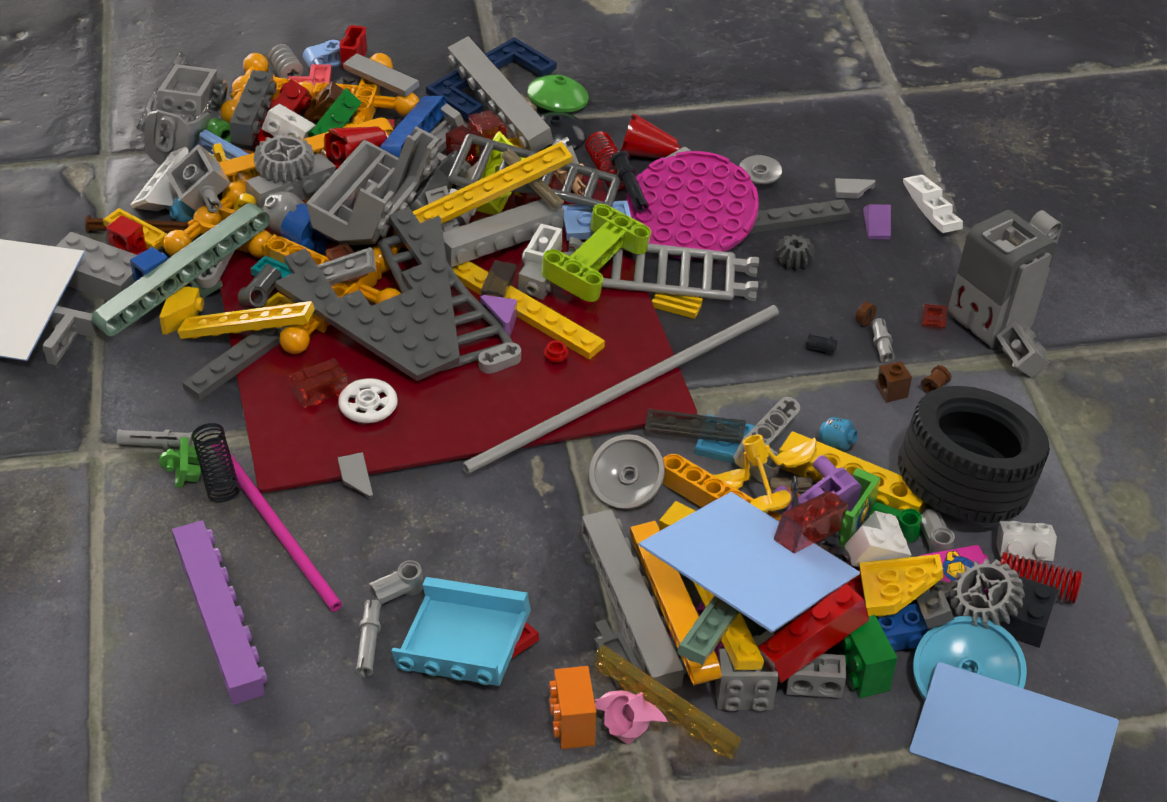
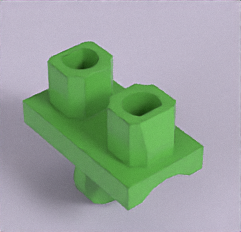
(179, 461)

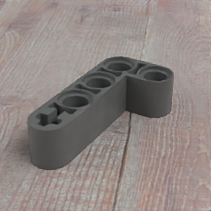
(437, 180)

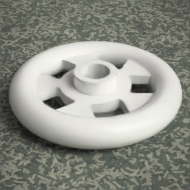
(367, 400)

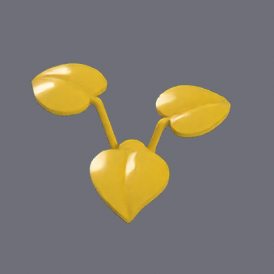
(757, 454)

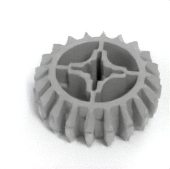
(284, 158)
(970, 596)

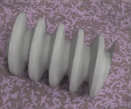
(284, 61)

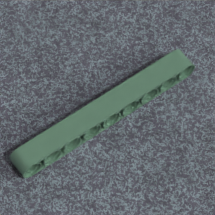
(180, 269)

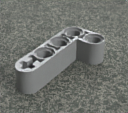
(771, 428)

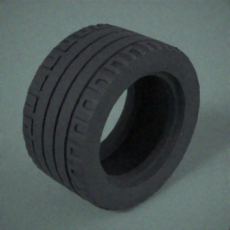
(973, 454)

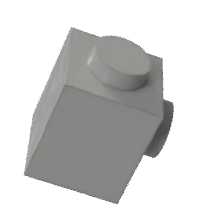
(532, 282)

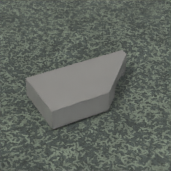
(852, 187)
(355, 473)

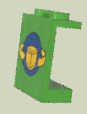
(862, 510)

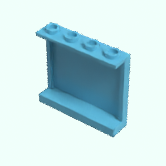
(464, 631)

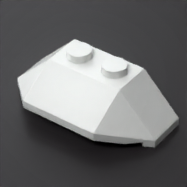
(159, 190)

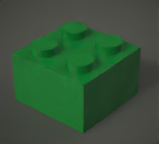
(868, 659)

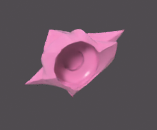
(627, 714)

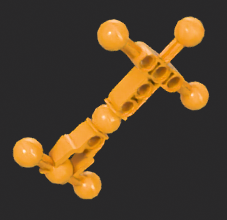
(366, 92)

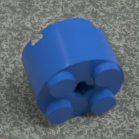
(299, 229)

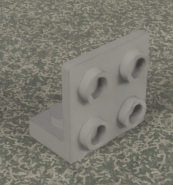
(744, 689)

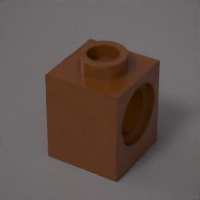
(893, 381)

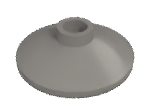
(762, 169)

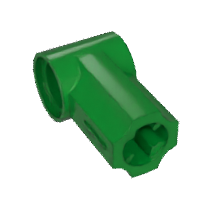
(908, 520)

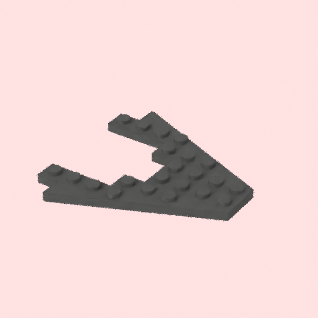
(407, 330)

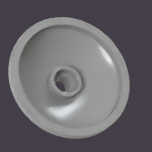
(619, 458)

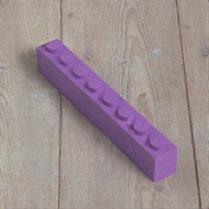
(218, 612)

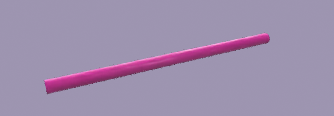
(284, 535)

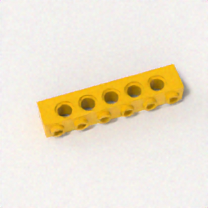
(891, 489)

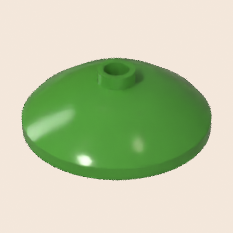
(558, 93)

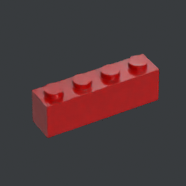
(814, 632)

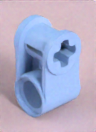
(323, 54)

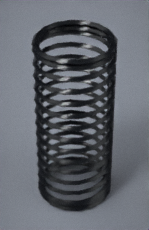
(219, 483)

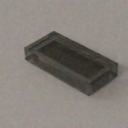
(499, 279)

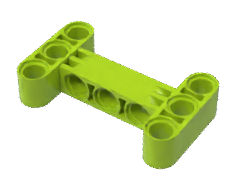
(580, 270)

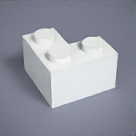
(878, 540)

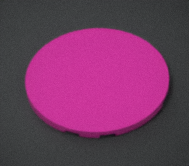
(697, 202)

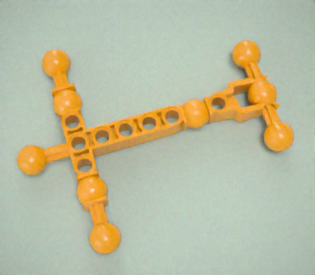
(295, 337)

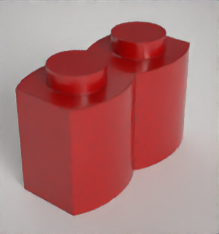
(353, 43)

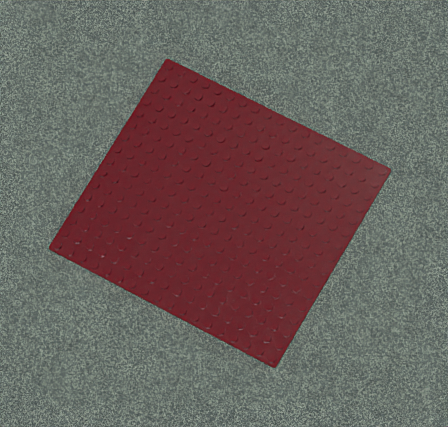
(460, 408)

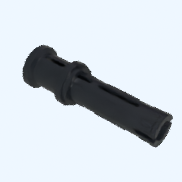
(627, 173)

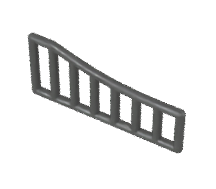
(564, 194)
(464, 297)

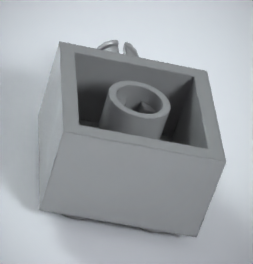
(199, 179)

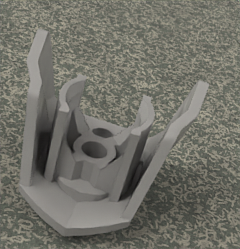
(164, 138)

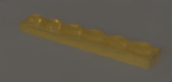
(672, 705)

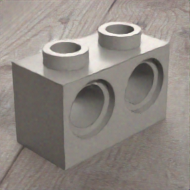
(820, 677)

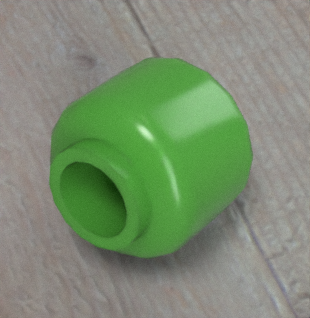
(220, 128)

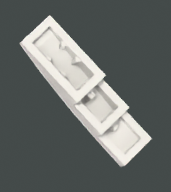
(932, 204)

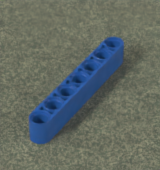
(424, 115)

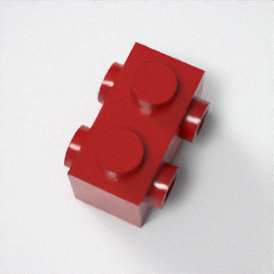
(293, 97)

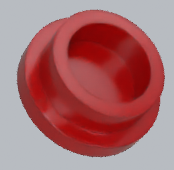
(556, 351)

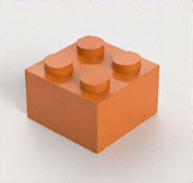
(573, 707)

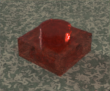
(934, 316)

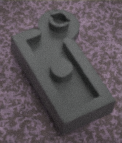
(935, 605)

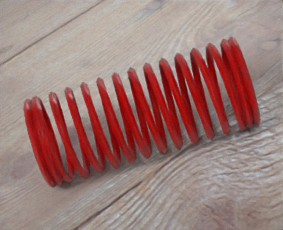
(602, 151)
(1077, 576)

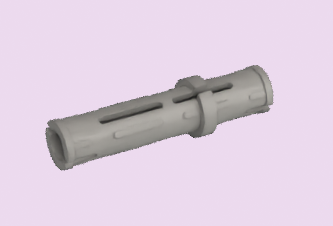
(164, 439)
(369, 629)

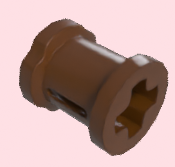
(939, 377)

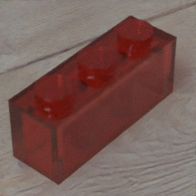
(810, 521)

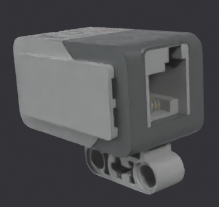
(1003, 273)

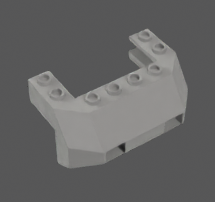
(370, 187)

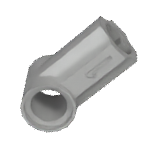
(936, 533)
(406, 581)

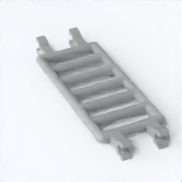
(732, 265)

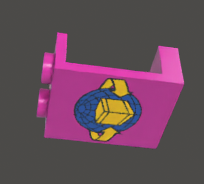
(955, 560)

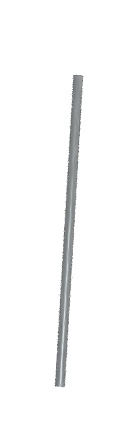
(618, 390)

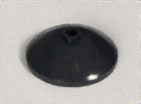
(565, 125)

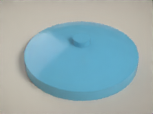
(971, 648)

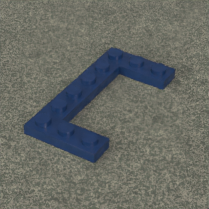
(512, 50)

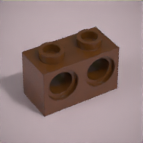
(322, 102)

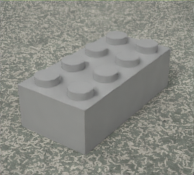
(103, 268)

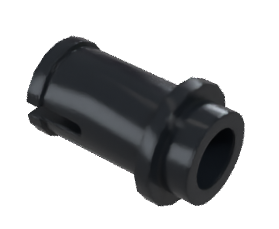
(823, 344)

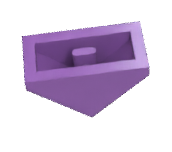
(878, 221)
(502, 309)

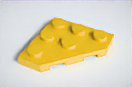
(897, 582)

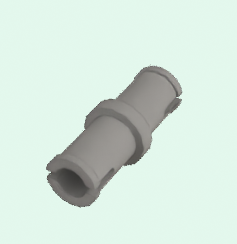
(882, 340)

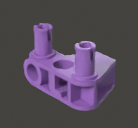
(835, 481)

